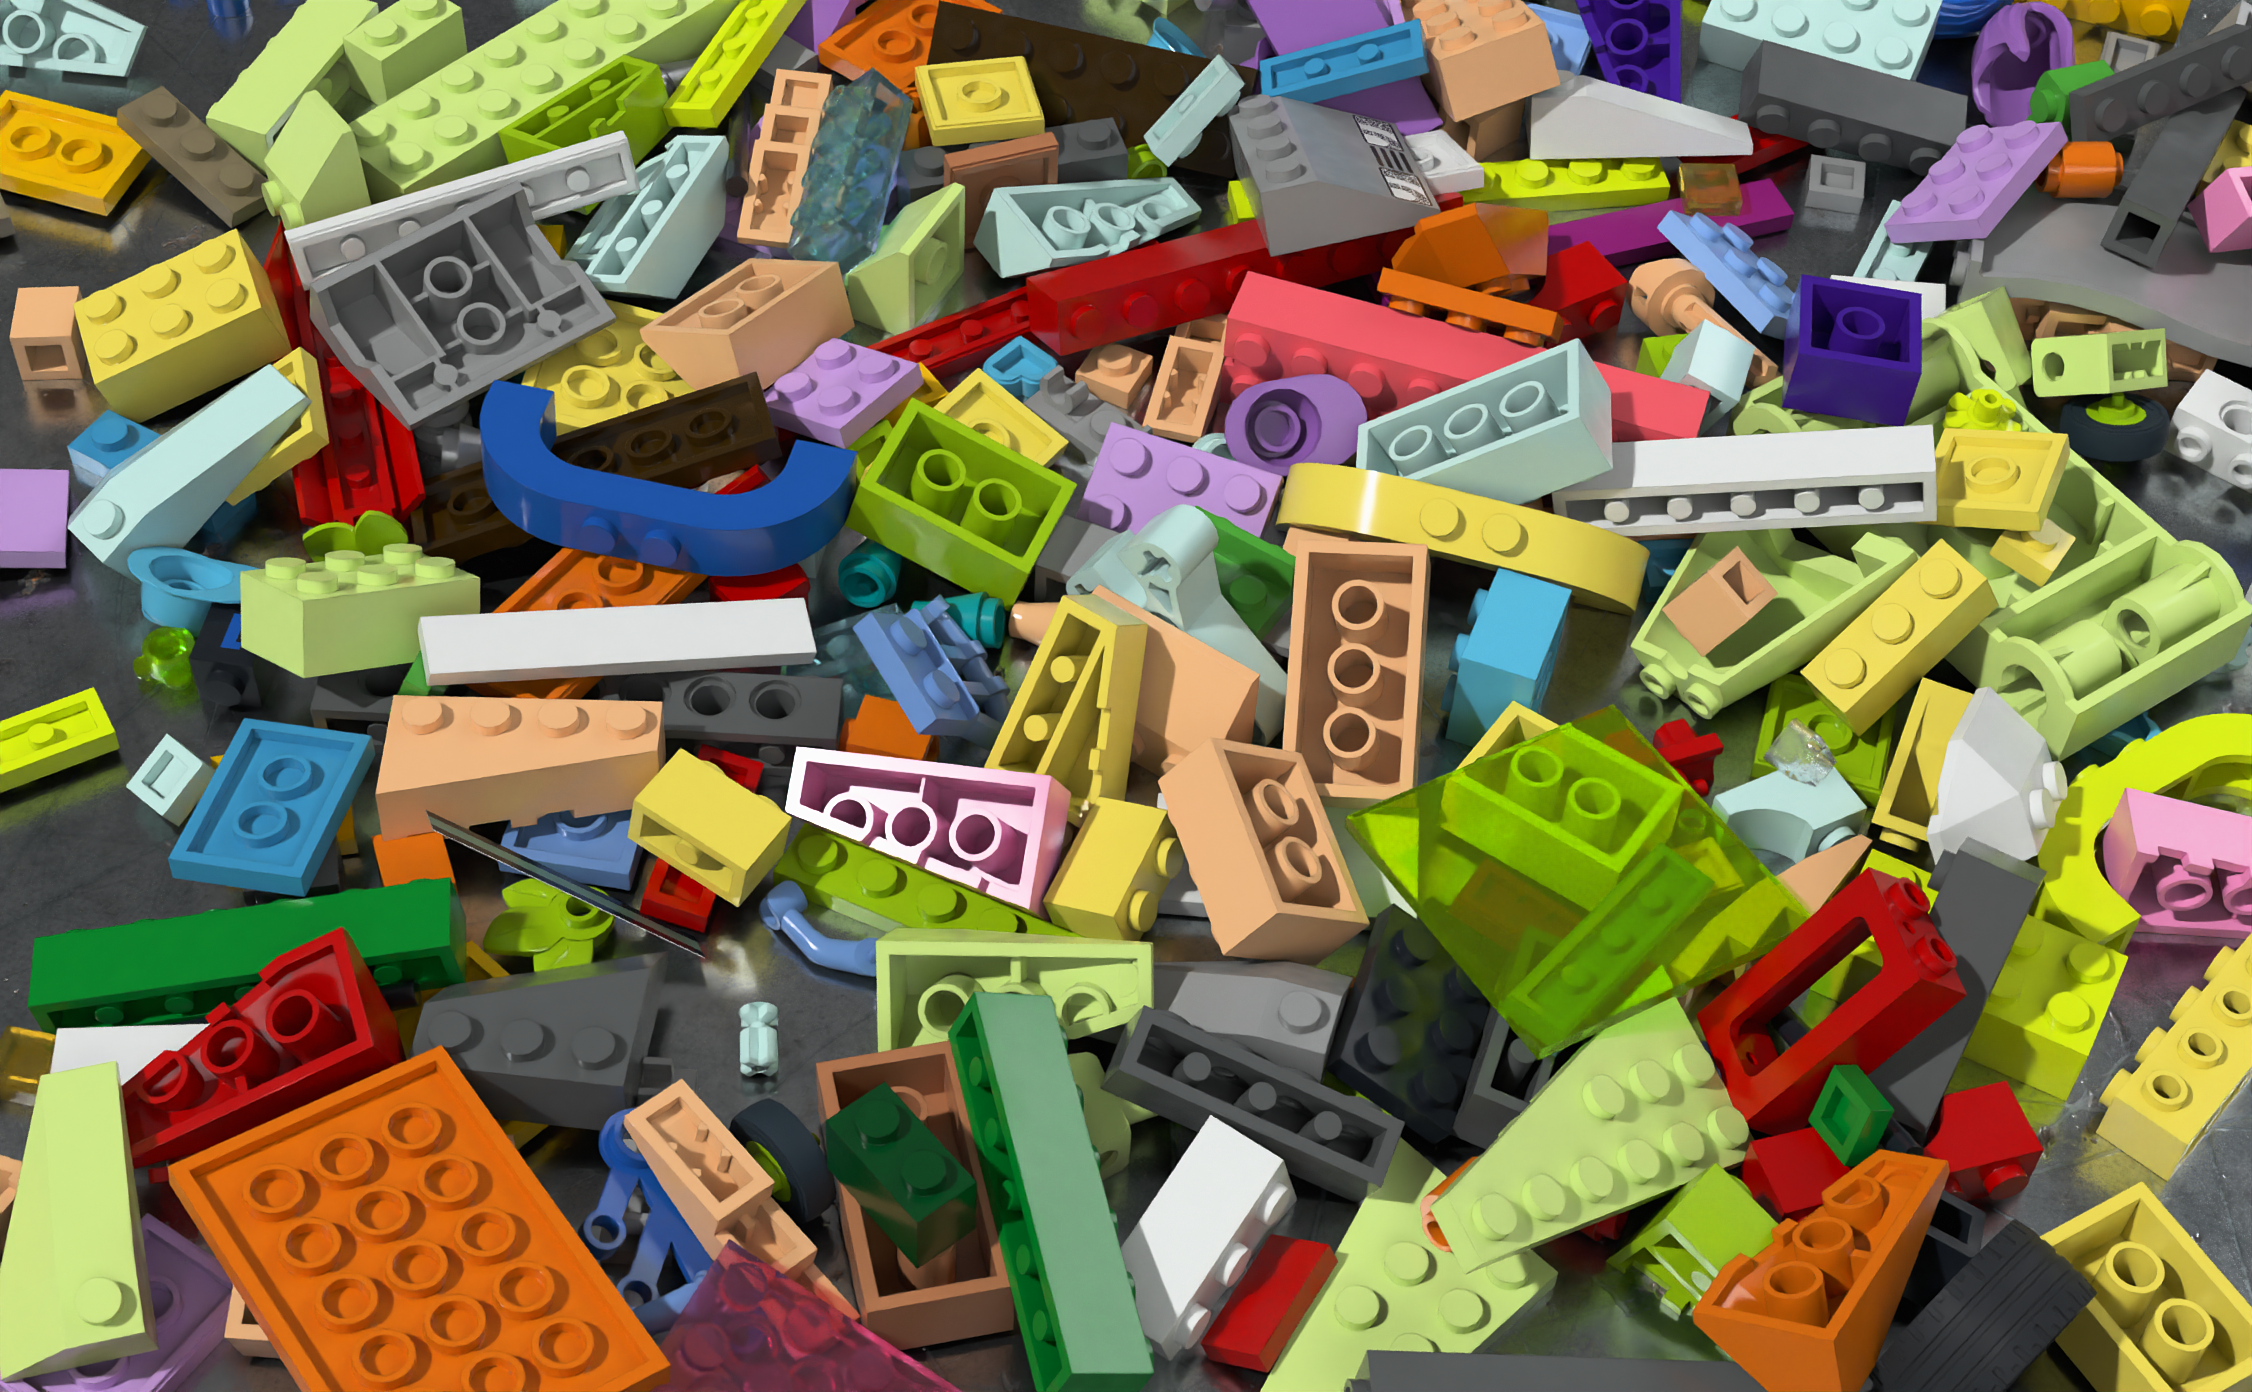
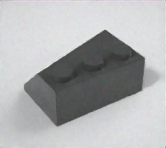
(551, 1041)

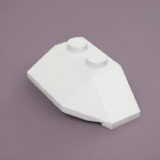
(1996, 782)

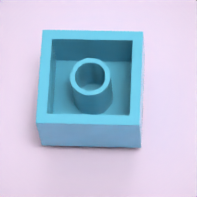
(1505, 653)

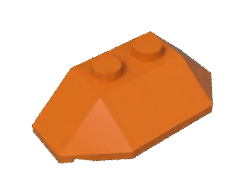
(1479, 248)

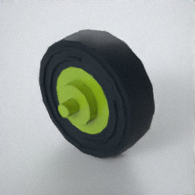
(2115, 426)
(788, 1156)

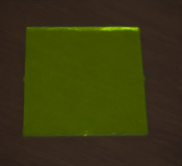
(1576, 879)

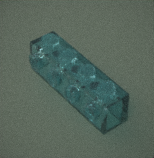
(851, 172)

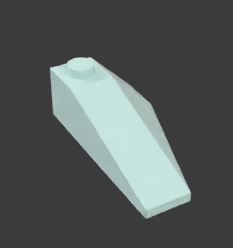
(68, 36)
(1075, 223)
(187, 472)

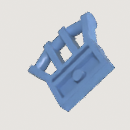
(927, 674)

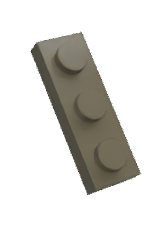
(194, 155)

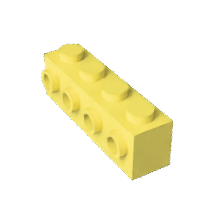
(2186, 1072)

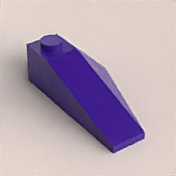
(1638, 43)

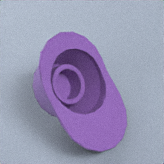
(1294, 422)

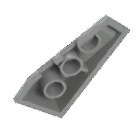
(1271, 1006)

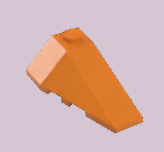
(1827, 1288)

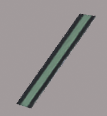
(563, 883)

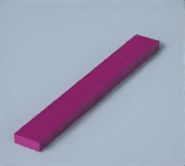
(1633, 233)

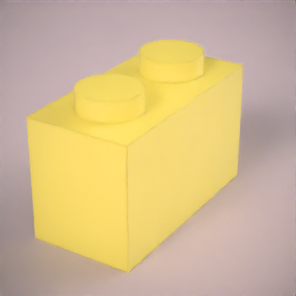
(709, 826)
(1115, 871)

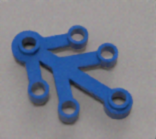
(663, 1225)

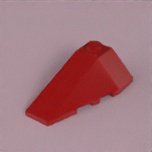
(279, 1047)

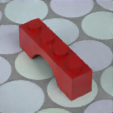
(1580, 289)
(1975, 1130)

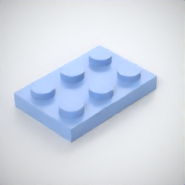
(1733, 269)

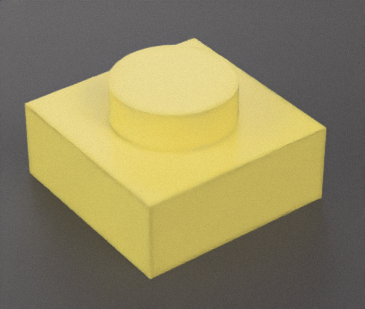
(2033, 552)

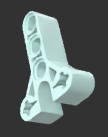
(1175, 577)

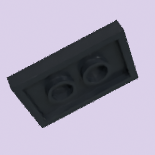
(1409, 1026)

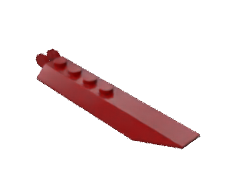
(369, 451)

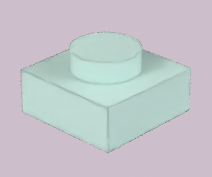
(172, 780)

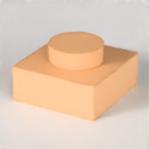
(1115, 373)

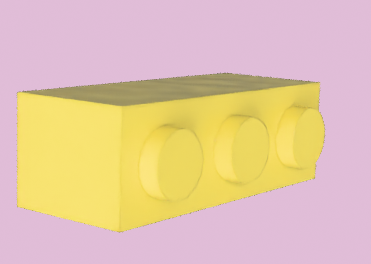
(1900, 637)

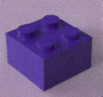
(1852, 350)

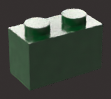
(901, 1174)

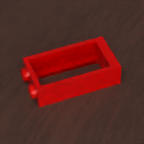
(1866, 1030)

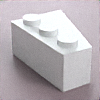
(1203, 1232)

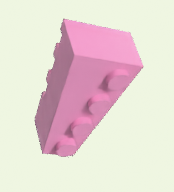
(954, 821)
(2180, 865)

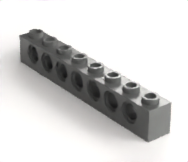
(730, 711)

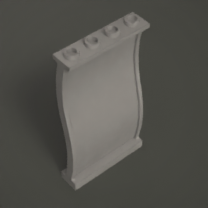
(2055, 255)

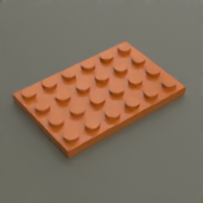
(411, 1248)

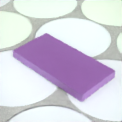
(1310, 23)

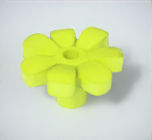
(1981, 411)

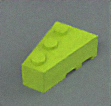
(615, 98)
(1695, 1235)

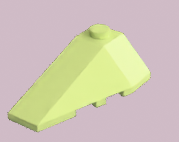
(933, 972)
(75, 1237)

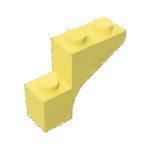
(1914, 775)

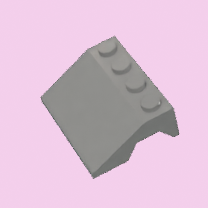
(455, 307)

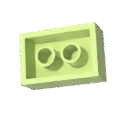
(349, 608)

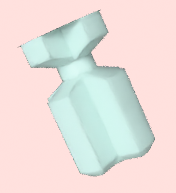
(759, 1038)

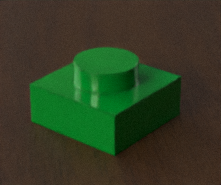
(1850, 1114)

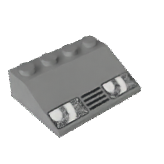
(1323, 173)

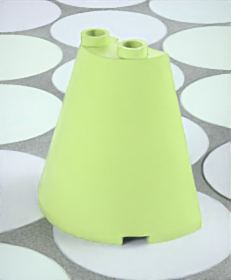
(1813, 606)

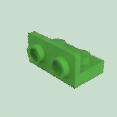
(1253, 575)

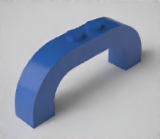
(651, 519)

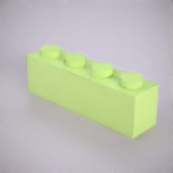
(295, 61)

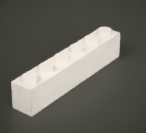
(1760, 482)

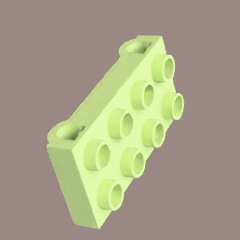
(2116, 620)

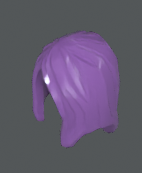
(2013, 55)

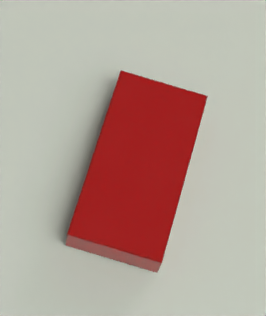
(1269, 1302)

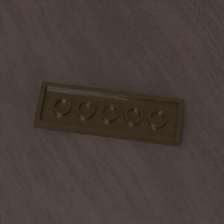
(1090, 76)
(666, 443)

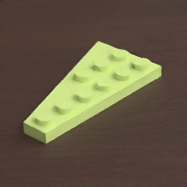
(1604, 1135)
(1402, 1290)

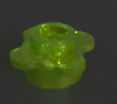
(166, 657)

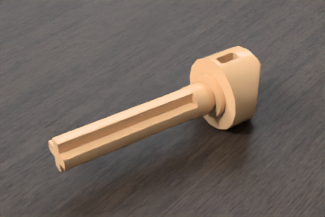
(1679, 302)

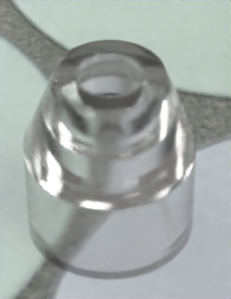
(1801, 754)

